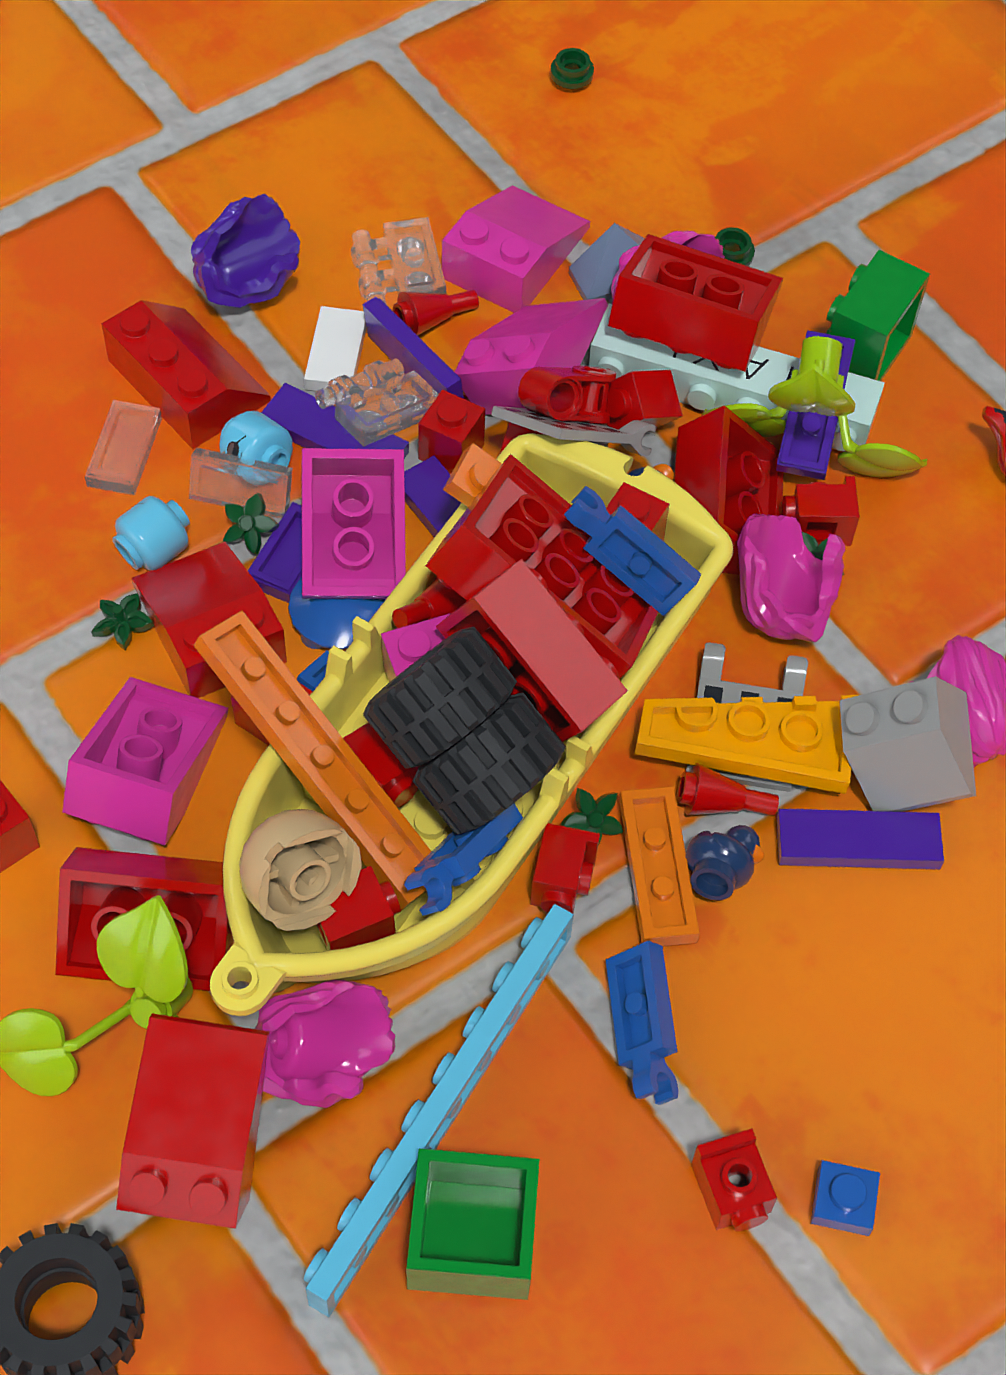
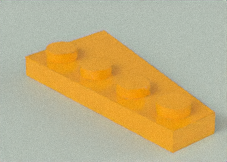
(755, 738)

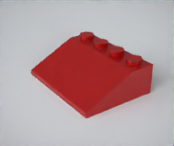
(525, 520)

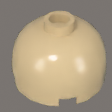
(298, 868)

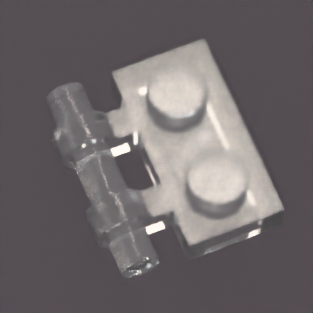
(412, 259)
(377, 400)

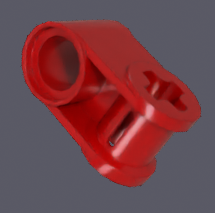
(567, 392)

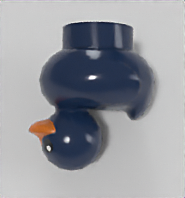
(723, 861)

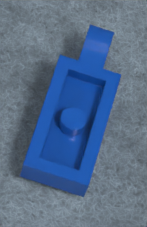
(632, 552)
(458, 858)
(643, 1019)

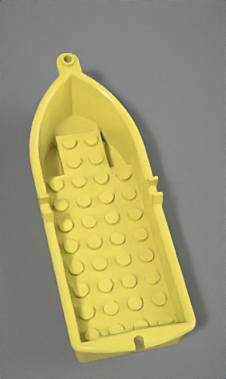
(280, 958)

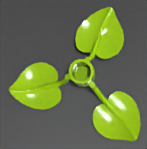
(820, 390)
(136, 952)

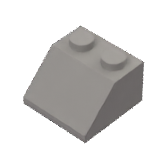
(910, 745)

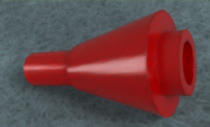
(427, 310)
(430, 604)
(712, 793)

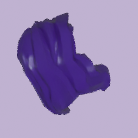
(245, 253)

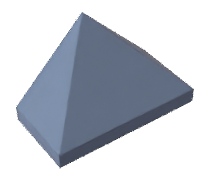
(600, 262)

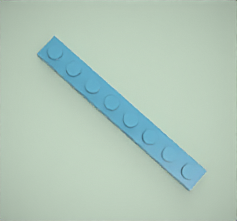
(428, 1122)

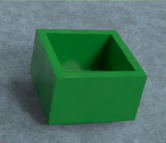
(878, 312)
(473, 1224)

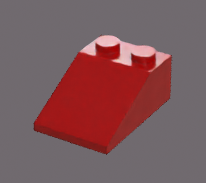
(196, 596)
(194, 1121)

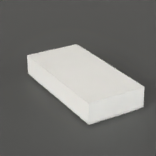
(335, 346)

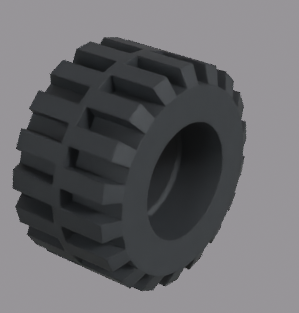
(440, 698)
(490, 765)
(59, 1260)

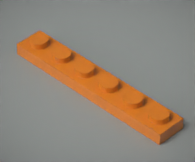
(314, 751)

